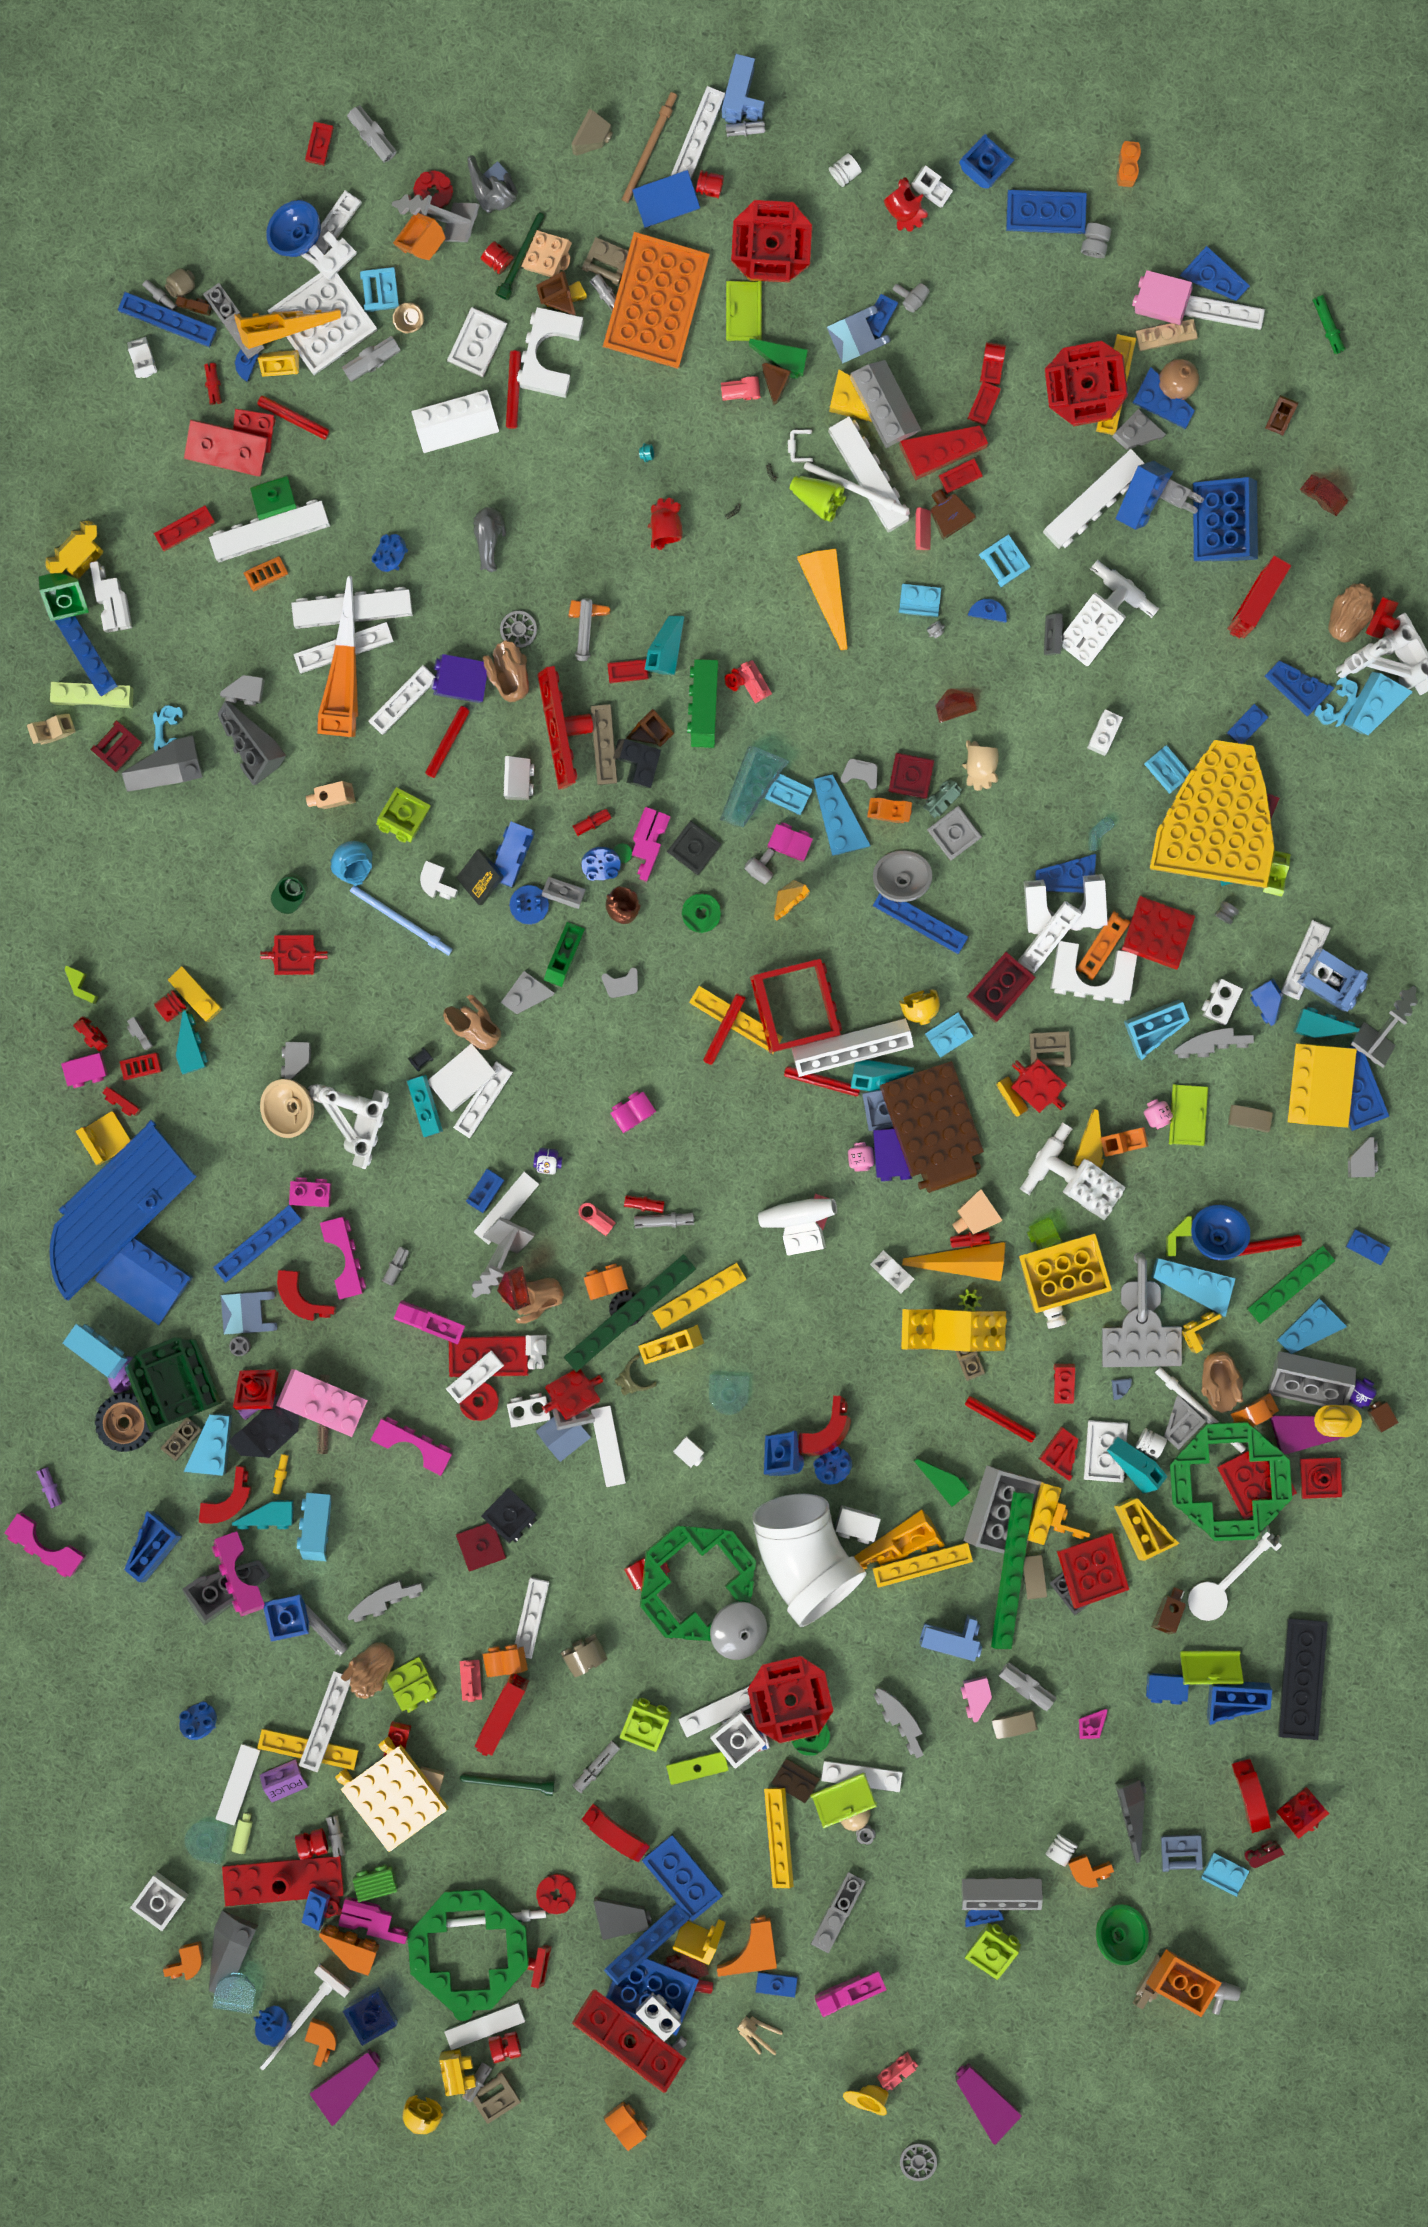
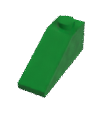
(782, 356)
(564, 954)
(946, 1483)

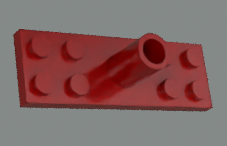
(560, 727)
(258, 1881)
(628, 2041)

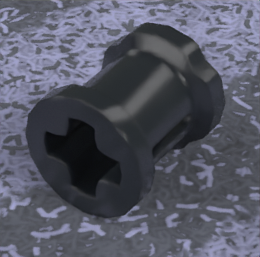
(420, 1059)

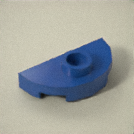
(244, 365)
(988, 610)
(978, 1917)

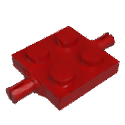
(294, 955)
(1038, 1085)
(572, 1394)

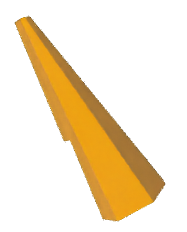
(270, 327)
(823, 576)
(789, 897)
(978, 1261)
(911, 1535)

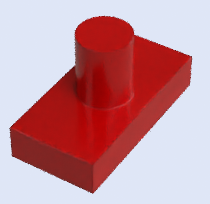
(1383, 618)
(539, 1966)

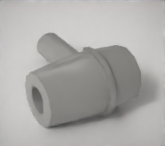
(913, 299)
(758, 869)
(1225, 1992)

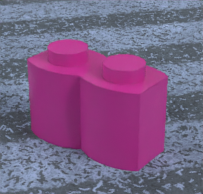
(790, 842)
(632, 1112)

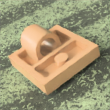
(547, 254)

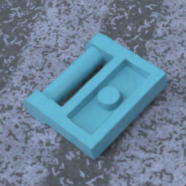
(386, 289)
(1010, 557)

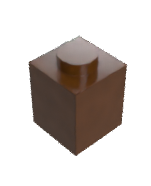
(1382, 1415)

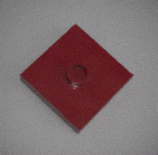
(911, 775)
(480, 1546)

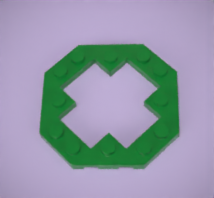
(1259, 1450)
(655, 1579)
(440, 1981)

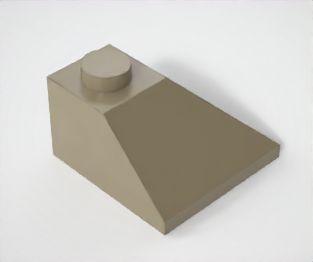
(591, 134)

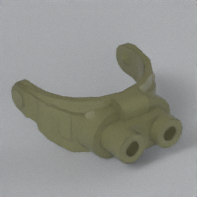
(625, 1381)

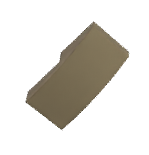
(1250, 1118)
(970, 1364)
(181, 1439)
(1034, 1577)
(1014, 1725)

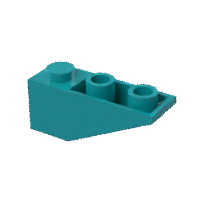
(664, 649)
(1316, 1025)
(188, 1049)
(870, 1074)
(1139, 1467)
(276, 1513)

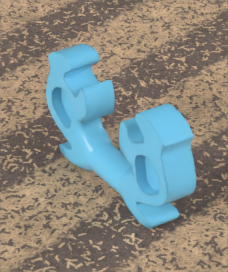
(168, 714)
(1327, 716)

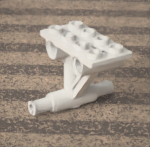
(1101, 616)
(1409, 650)
(366, 1122)
(1086, 1184)

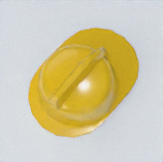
(1338, 1420)
(868, 2098)

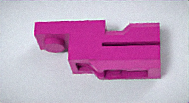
(648, 849)
(429, 1321)
(372, 1917)
(849, 1992)

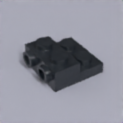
(510, 1516)

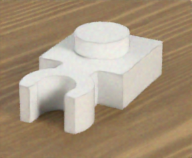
(535, 1348)

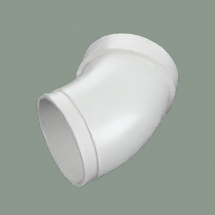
(805, 1555)

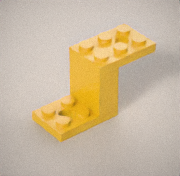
(953, 1330)

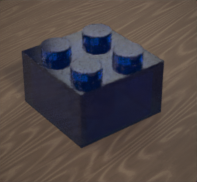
(370, 2016)

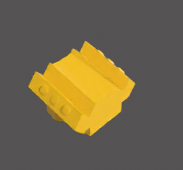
(76, 552)

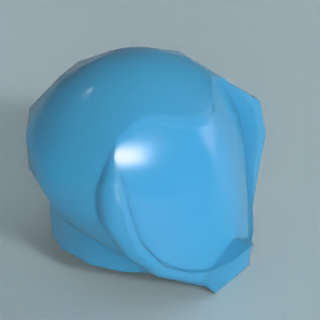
(352, 862)

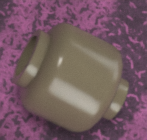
(180, 282)

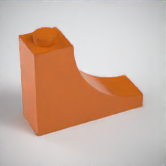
(757, 1953)

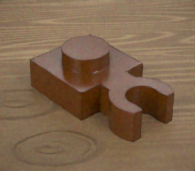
(199, 306)

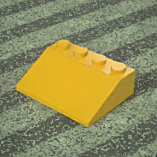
(1322, 1085)
(1065, 1273)

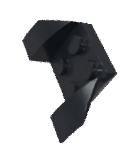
(266, 1432)

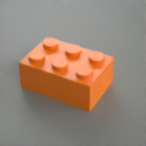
(1183, 1983)

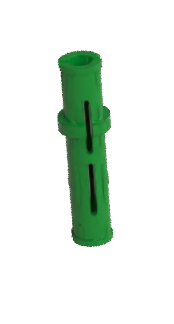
(1328, 323)

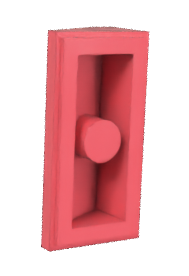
(923, 529)

